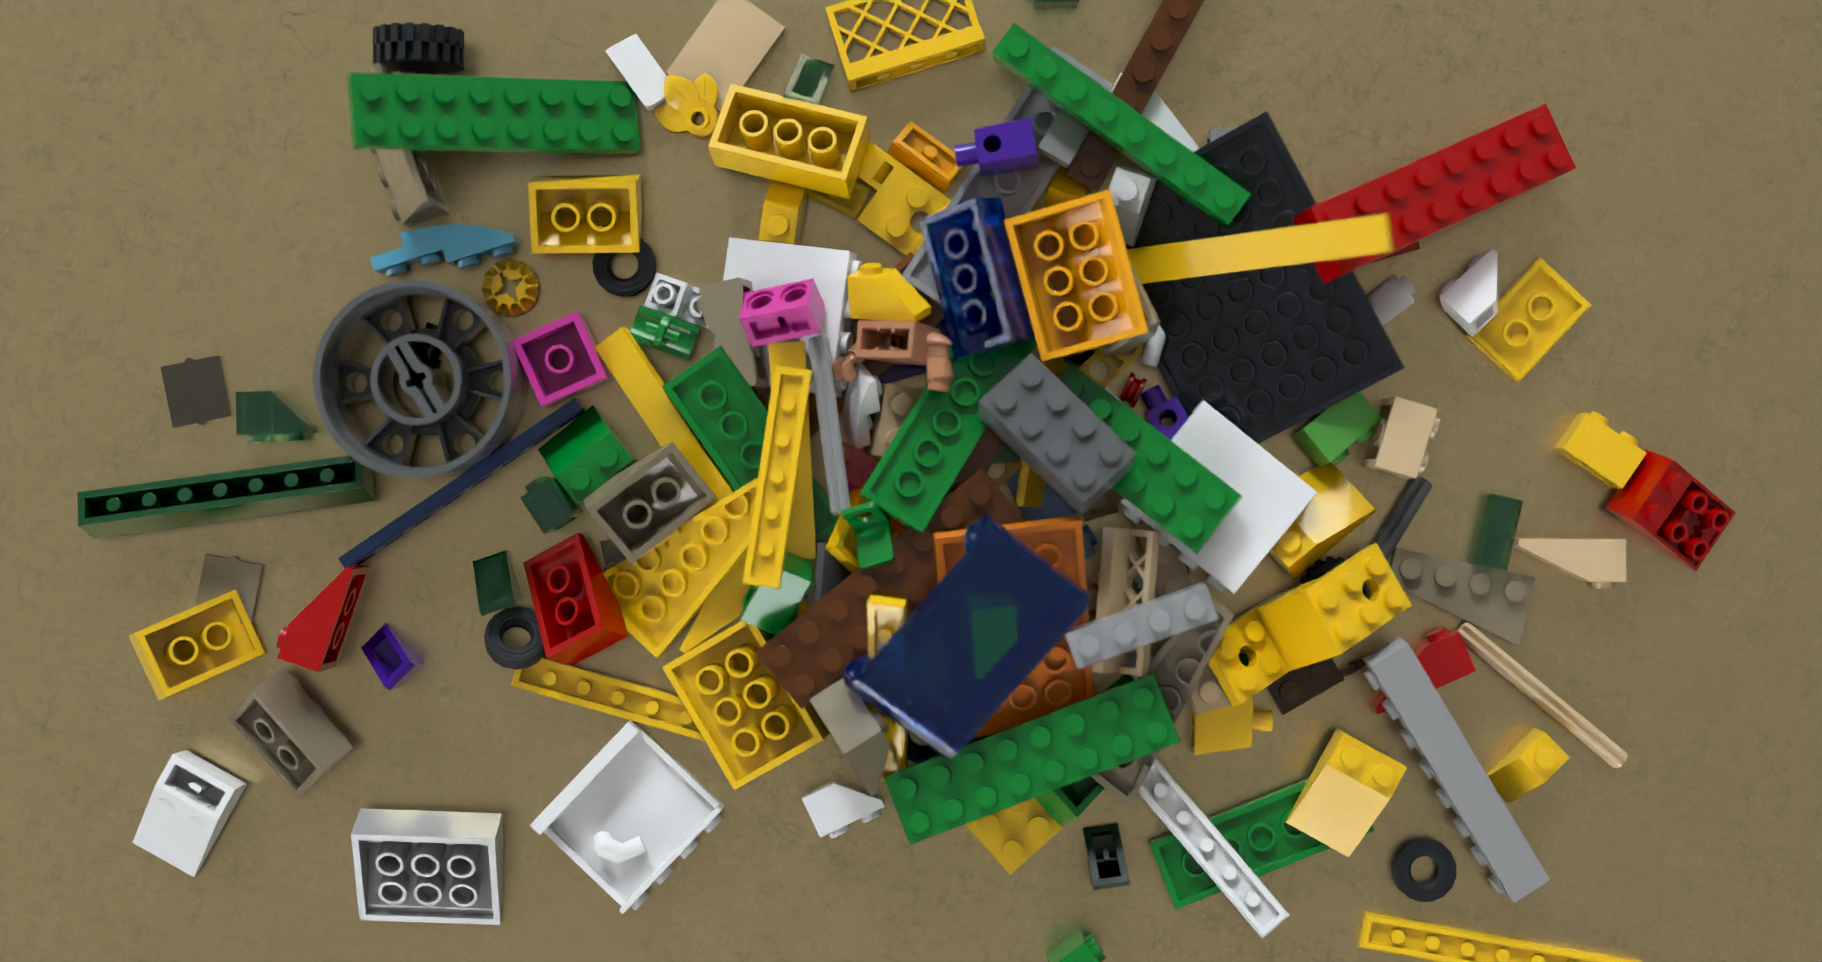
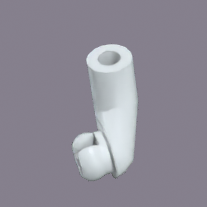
(1153, 348)
(615, 851)

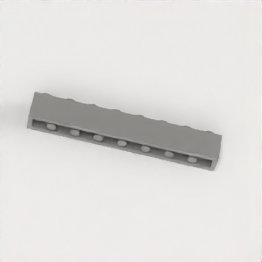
(1456, 770)

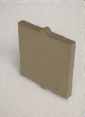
(227, 574)

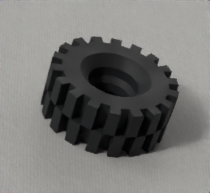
(419, 48)

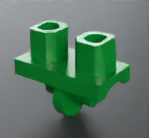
(664, 332)

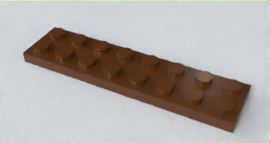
(834, 630)

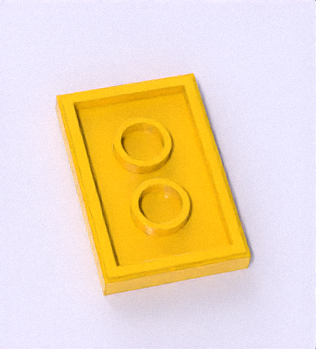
(1530, 320)

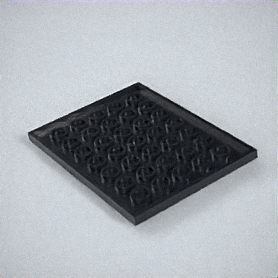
(1267, 339)

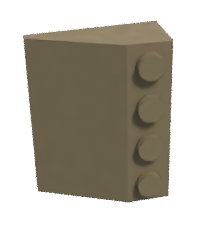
(411, 180)

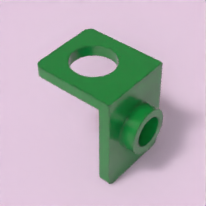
(871, 534)

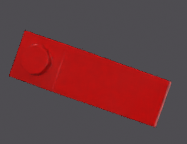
(1441, 657)

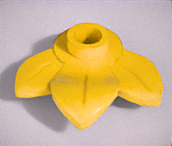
(685, 101)

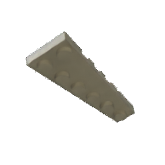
(1177, 671)

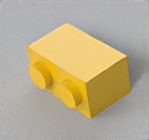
(1600, 449)

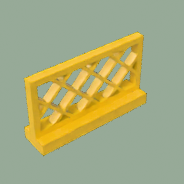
(905, 59)

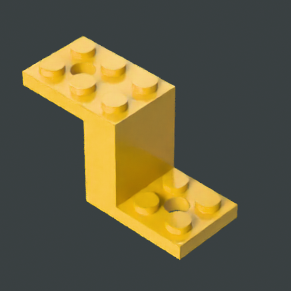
(1307, 624)

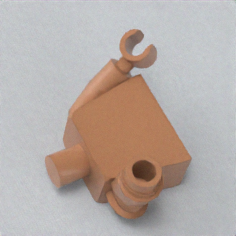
(901, 345)

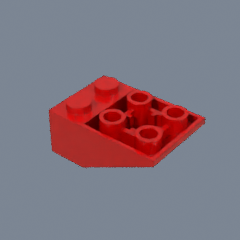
(1671, 509)

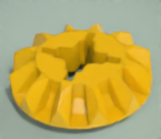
(526, 291)

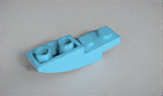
(457, 242)

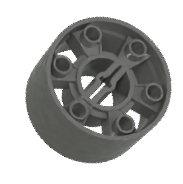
(442, 412)

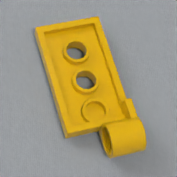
(896, 199)

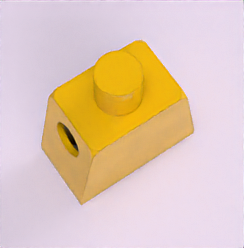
(1228, 728)

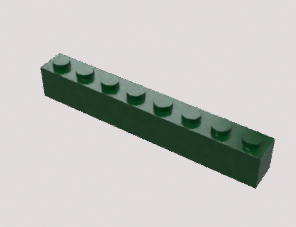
(224, 497)

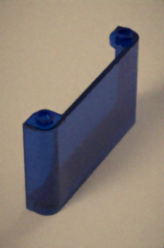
(970, 640)

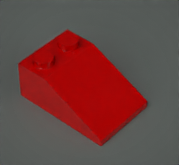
(573, 602)
(320, 629)

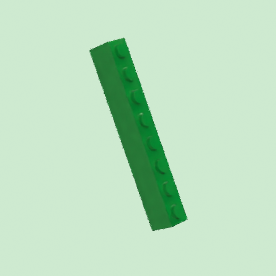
(1120, 126)

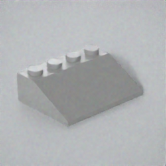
(429, 866)

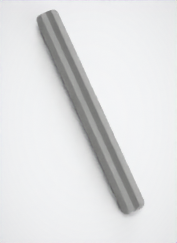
(829, 424)

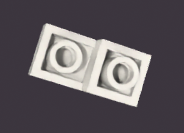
(675, 299)
(859, 403)

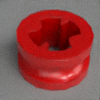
(1132, 390)

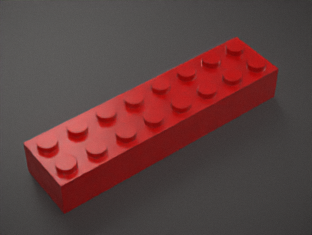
(1450, 184)

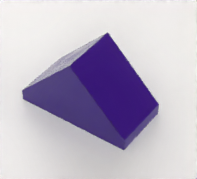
(391, 657)

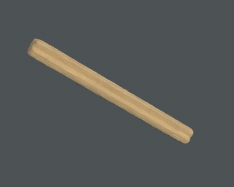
(1542, 696)

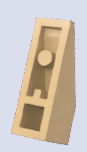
(1586, 559)

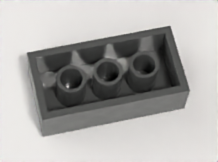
(1056, 434)

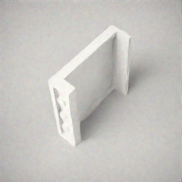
(778, 264)
(1268, 507)
(630, 793)

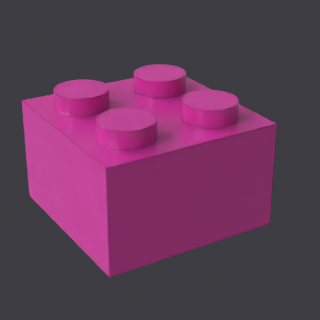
(561, 359)

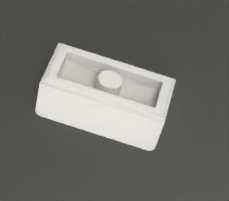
(639, 70)

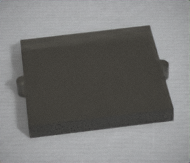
(196, 391)

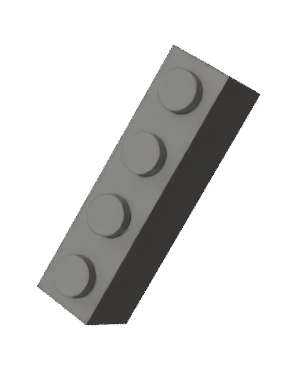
(1141, 625)

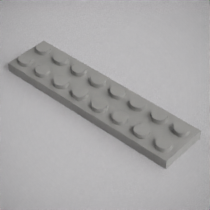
(1016, 189)

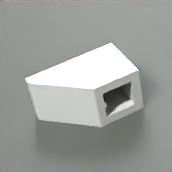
(1475, 295)
(840, 804)

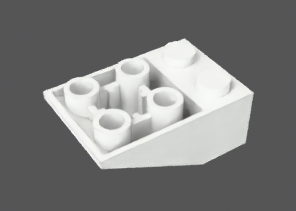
(187, 811)

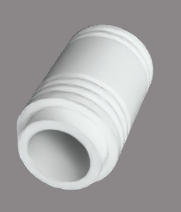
(1392, 298)

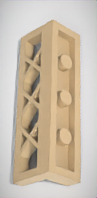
(1115, 591)

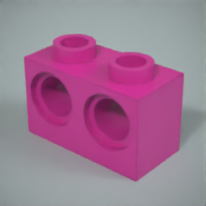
(782, 312)

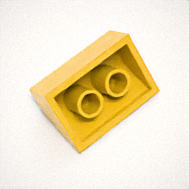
(585, 214)

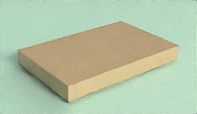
(728, 45)

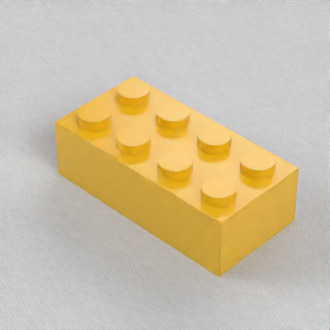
(790, 141)

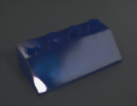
(976, 277)

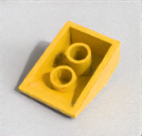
(1323, 522)
(196, 644)
(1345, 793)

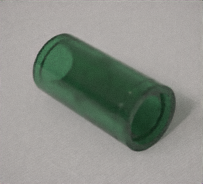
(1497, 531)

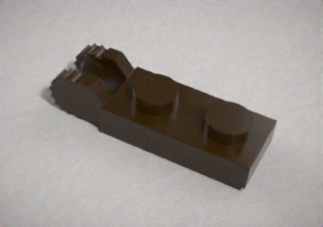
(1309, 681)

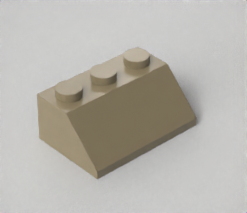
(291, 732)

